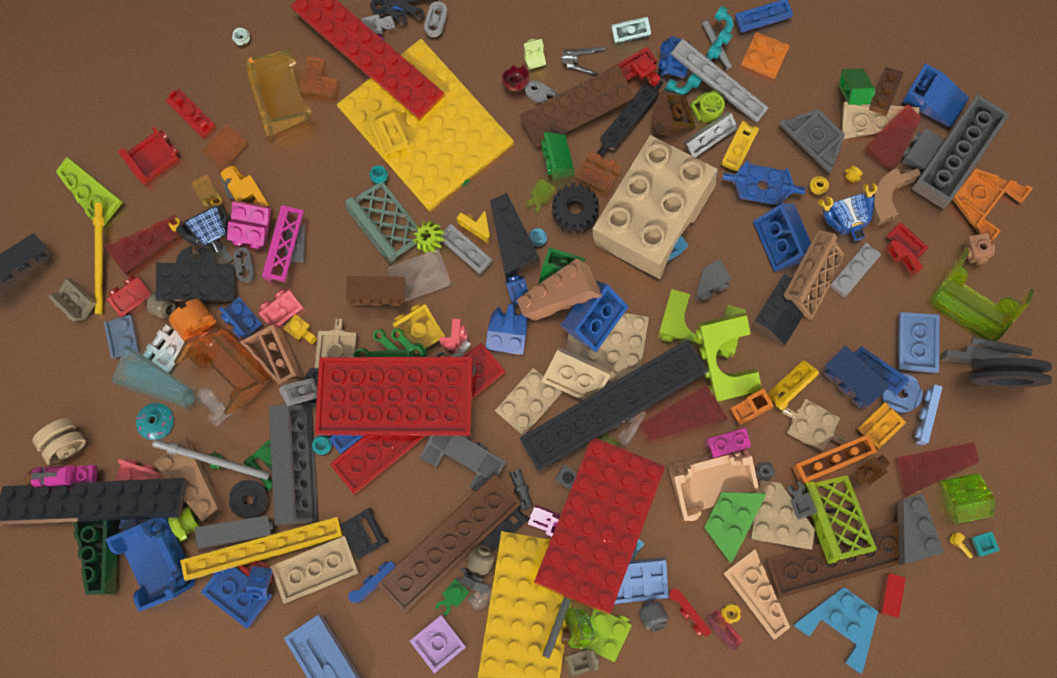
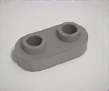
(434, 20)
(541, 94)

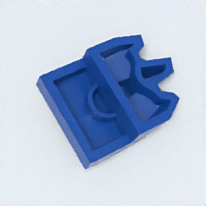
(507, 331)

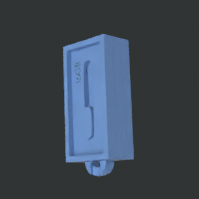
(320, 651)

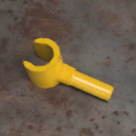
(957, 539)

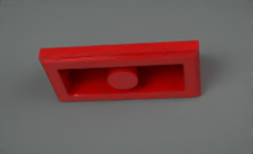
(892, 595)

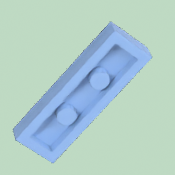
(928, 414)

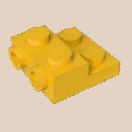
(419, 326)

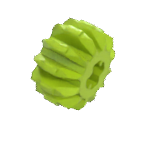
(428, 229)

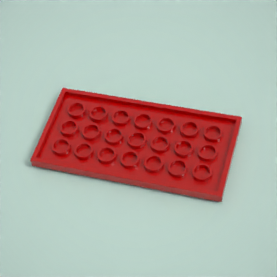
(394, 396)
(600, 525)

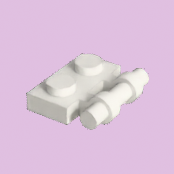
(166, 355)

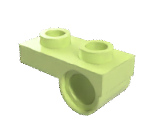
(534, 53)

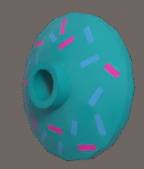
(162, 425)

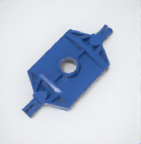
(778, 181)

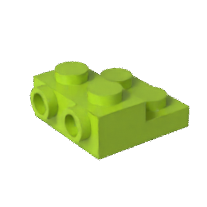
(609, 634)

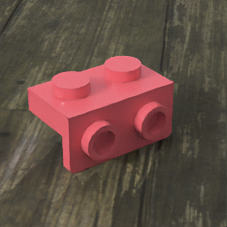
(458, 335)

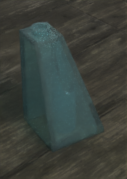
(146, 378)

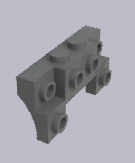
(466, 453)

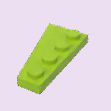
(88, 190)

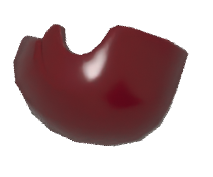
(516, 78)

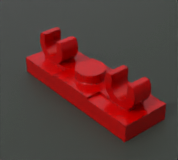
(190, 112)

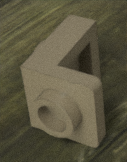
(582, 662)

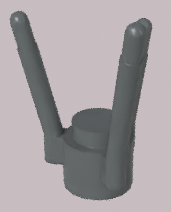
(571, 56)

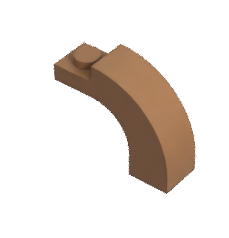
(883, 204)

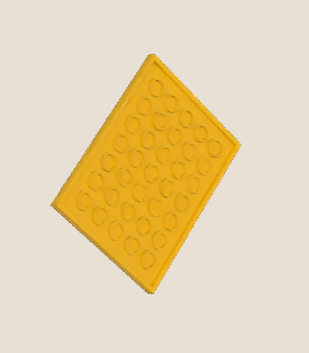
(445, 145)

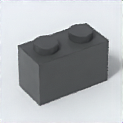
(923, 151)

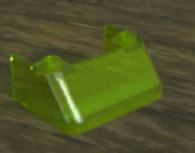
(974, 309)

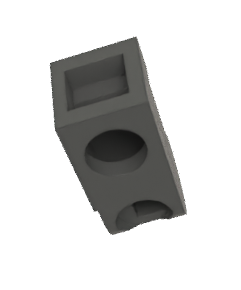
(566, 477)

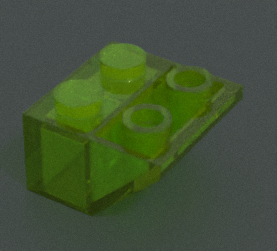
(967, 498)

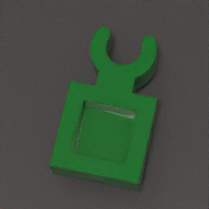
(454, 595)

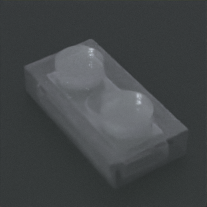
(627, 435)

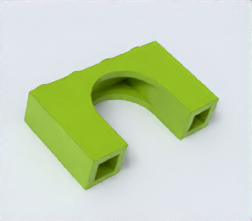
(675, 329)
(712, 336)

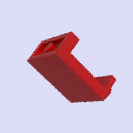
(150, 156)

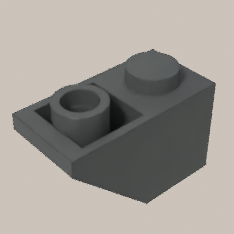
(712, 278)

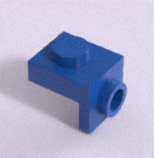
(258, 583)

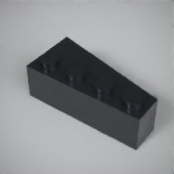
(514, 243)

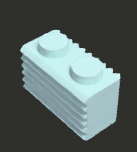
(630, 30)

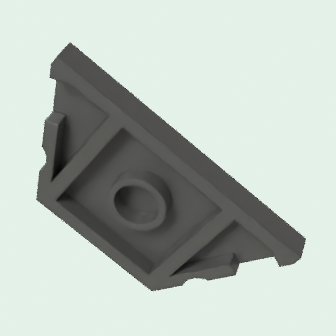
(816, 136)

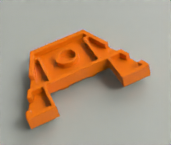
(980, 195)

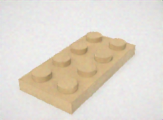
(314, 569)

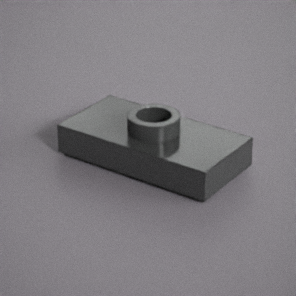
(299, 250)

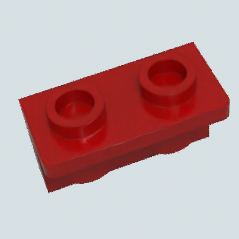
(128, 296)

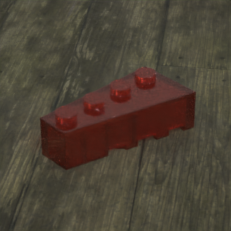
(689, 414)

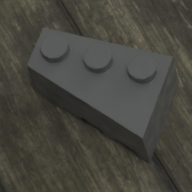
(916, 531)

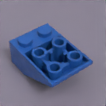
(936, 96)

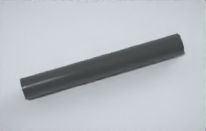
(1001, 346)
(556, 628)

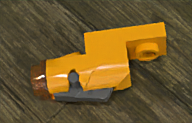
(240, 187)

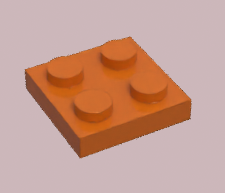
(765, 55)

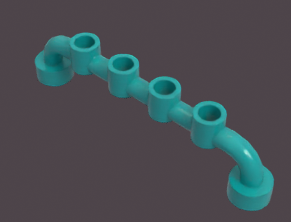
(714, 51)

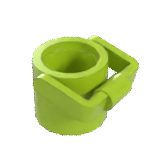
(710, 106)
(185, 524)

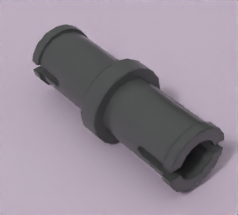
(521, 489)

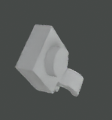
(377, 24)

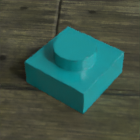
(985, 544)

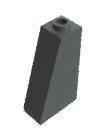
(232, 533)

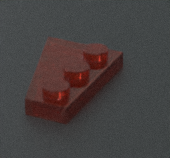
(895, 137)

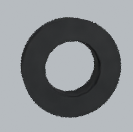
(1011, 372)

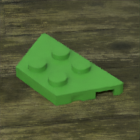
(733, 519)

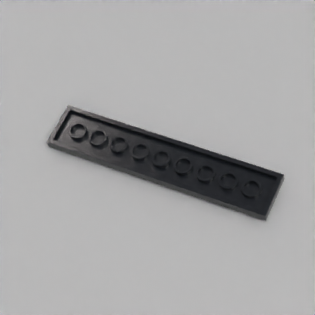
(613, 405)
(93, 501)

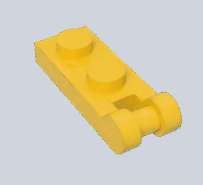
(739, 146)
(792, 384)

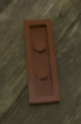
(886, 91)

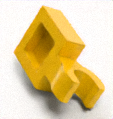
(299, 328)

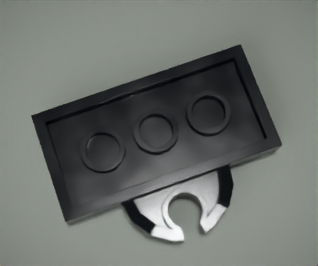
(195, 279)

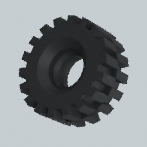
(575, 221)

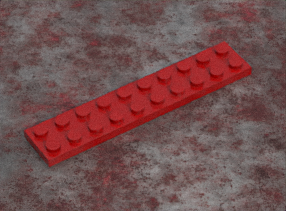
(371, 54)
(376, 453)

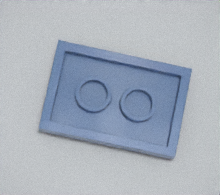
(918, 342)

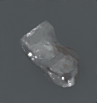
(213, 404)

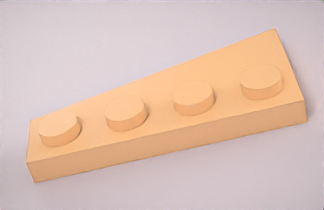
(755, 590)

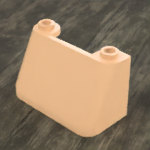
(703, 478)

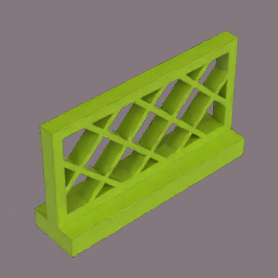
(824, 527)

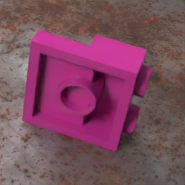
(249, 224)

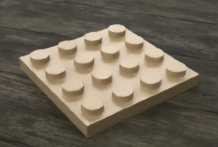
(621, 349)

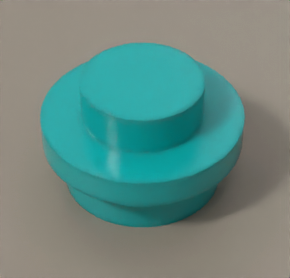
(378, 174)
(321, 445)

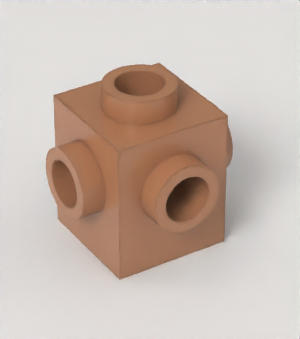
(980, 248)

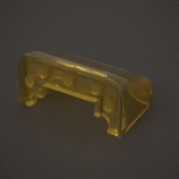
(276, 91)

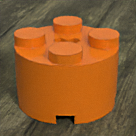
(191, 320)

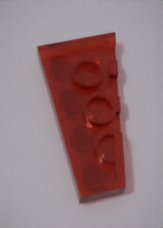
(140, 247)
(929, 467)

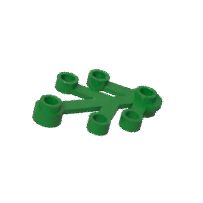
(393, 350)

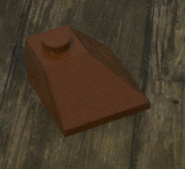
(672, 114)

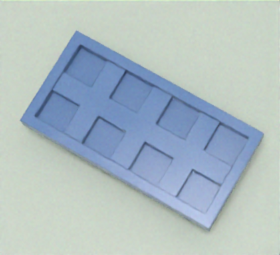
(644, 581)

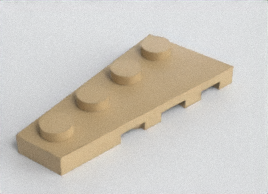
(860, 121)

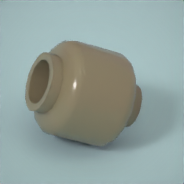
(160, 308)
(480, 560)

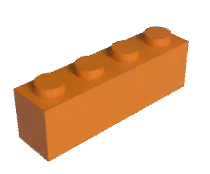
(834, 459)

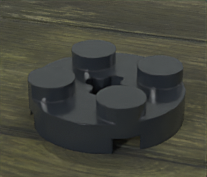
(249, 488)

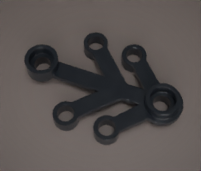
(403, 4)

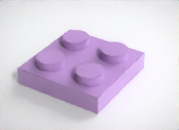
(438, 644)

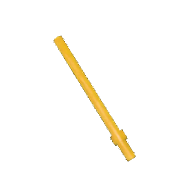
(98, 222)

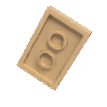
(575, 375)
(528, 402)

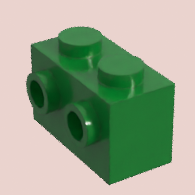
(856, 86)

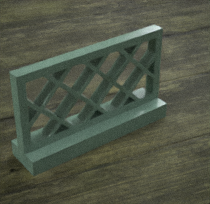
(369, 226)

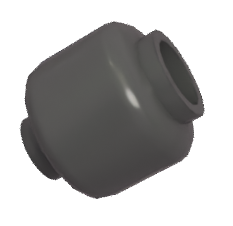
(653, 616)

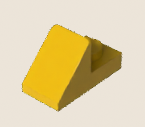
(477, 228)

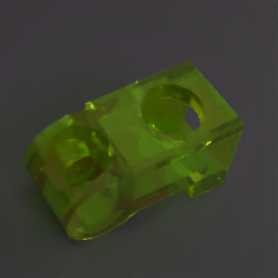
(580, 628)

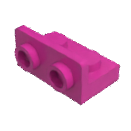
(728, 442)

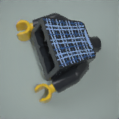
(205, 227)

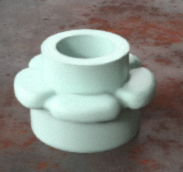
(240, 32)

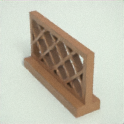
(807, 274)

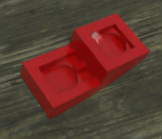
(900, 252)

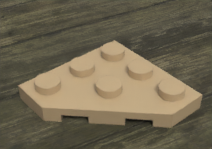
(778, 522)

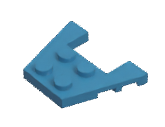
(847, 616)

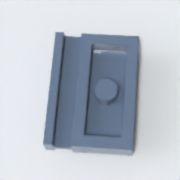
(121, 333)

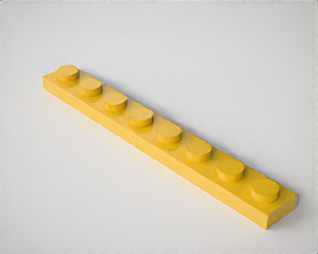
(261, 548)

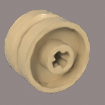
(58, 441)

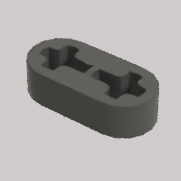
(239, 265)

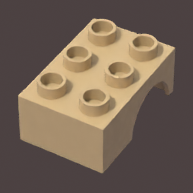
(654, 206)

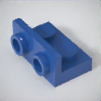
(667, 62)
(242, 318)

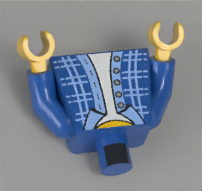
(850, 213)

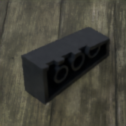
(20, 261)

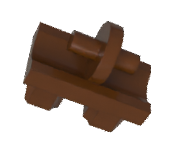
(872, 470)

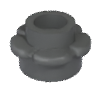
(764, 476)

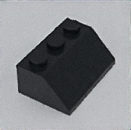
(779, 315)

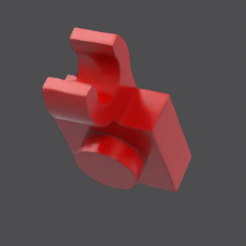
(645, 68)

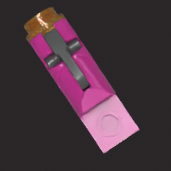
(61, 475)

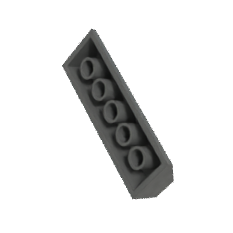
(293, 465)

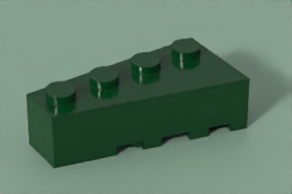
(97, 560)

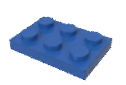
(229, 593)

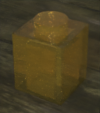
(205, 190)

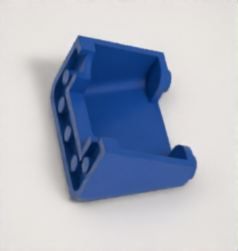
(154, 559)

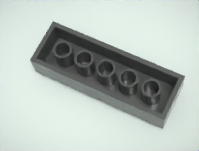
(960, 151)

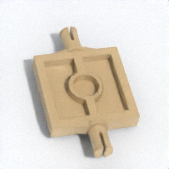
(335, 343)
(813, 425)

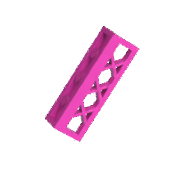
(276, 244)

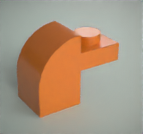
(752, 407)

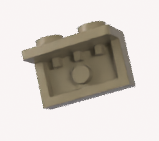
(73, 300)

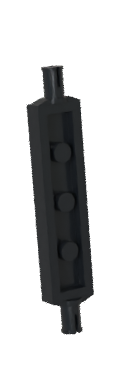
(628, 118)

